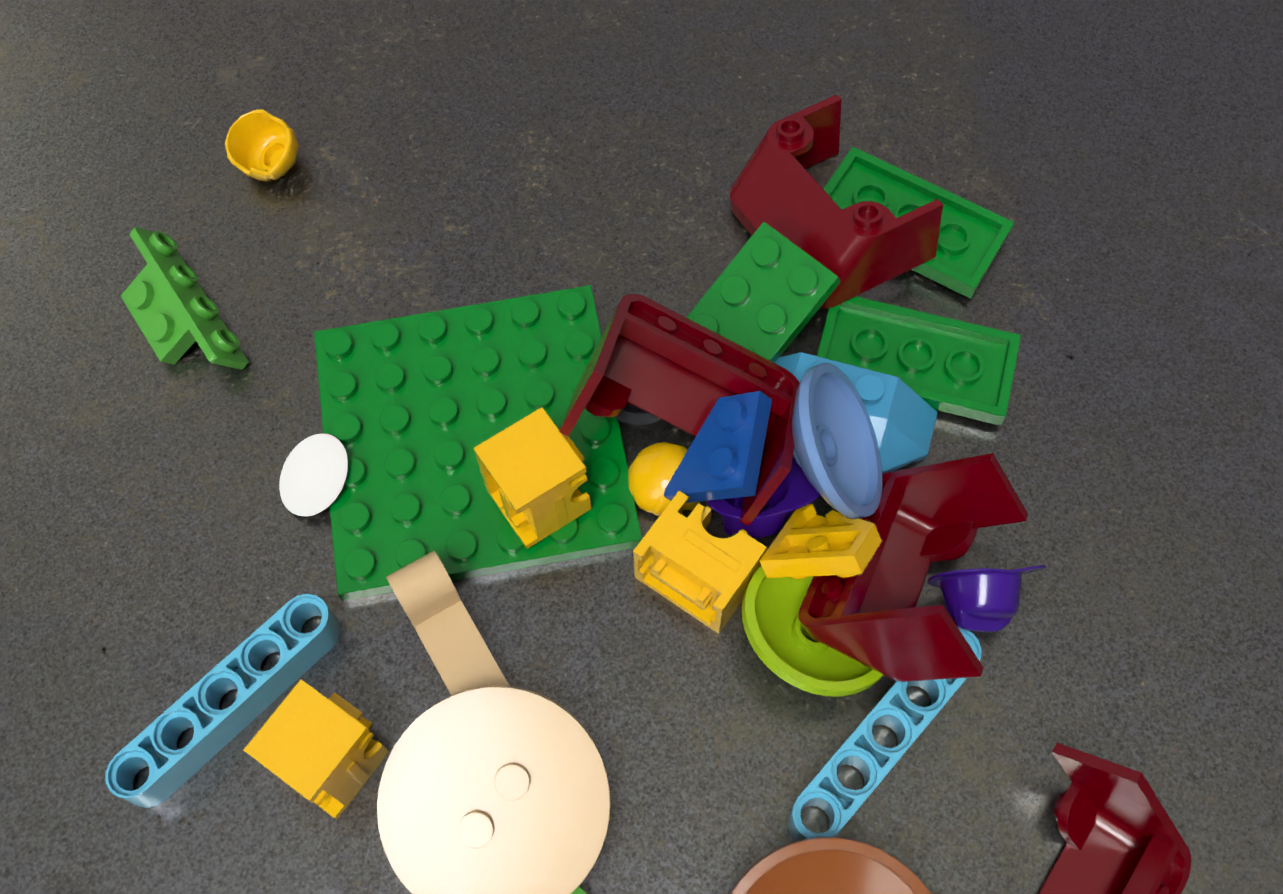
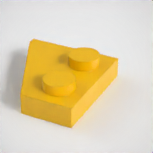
(820, 546)

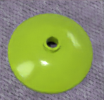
(778, 639)

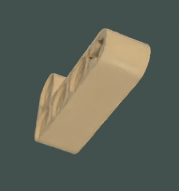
(444, 625)

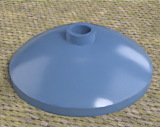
(837, 442)

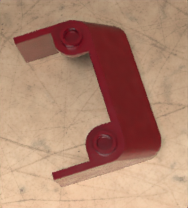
(857, 243)
(678, 375)
(921, 519)
(1114, 833)

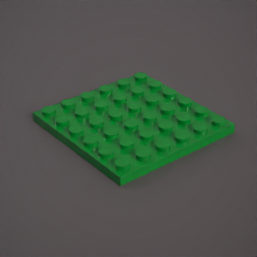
(417, 400)

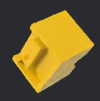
(534, 476)
(694, 568)
(318, 747)

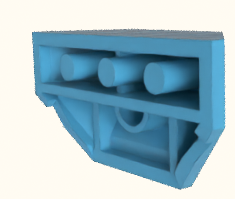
(897, 413)

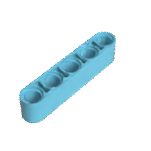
(200, 704)
(868, 756)

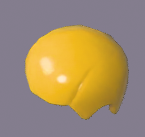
(262, 145)
(651, 474)

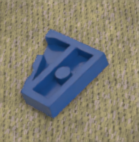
(725, 452)

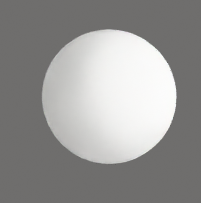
(313, 475)

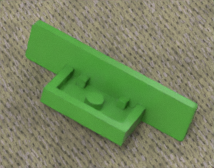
(175, 308)

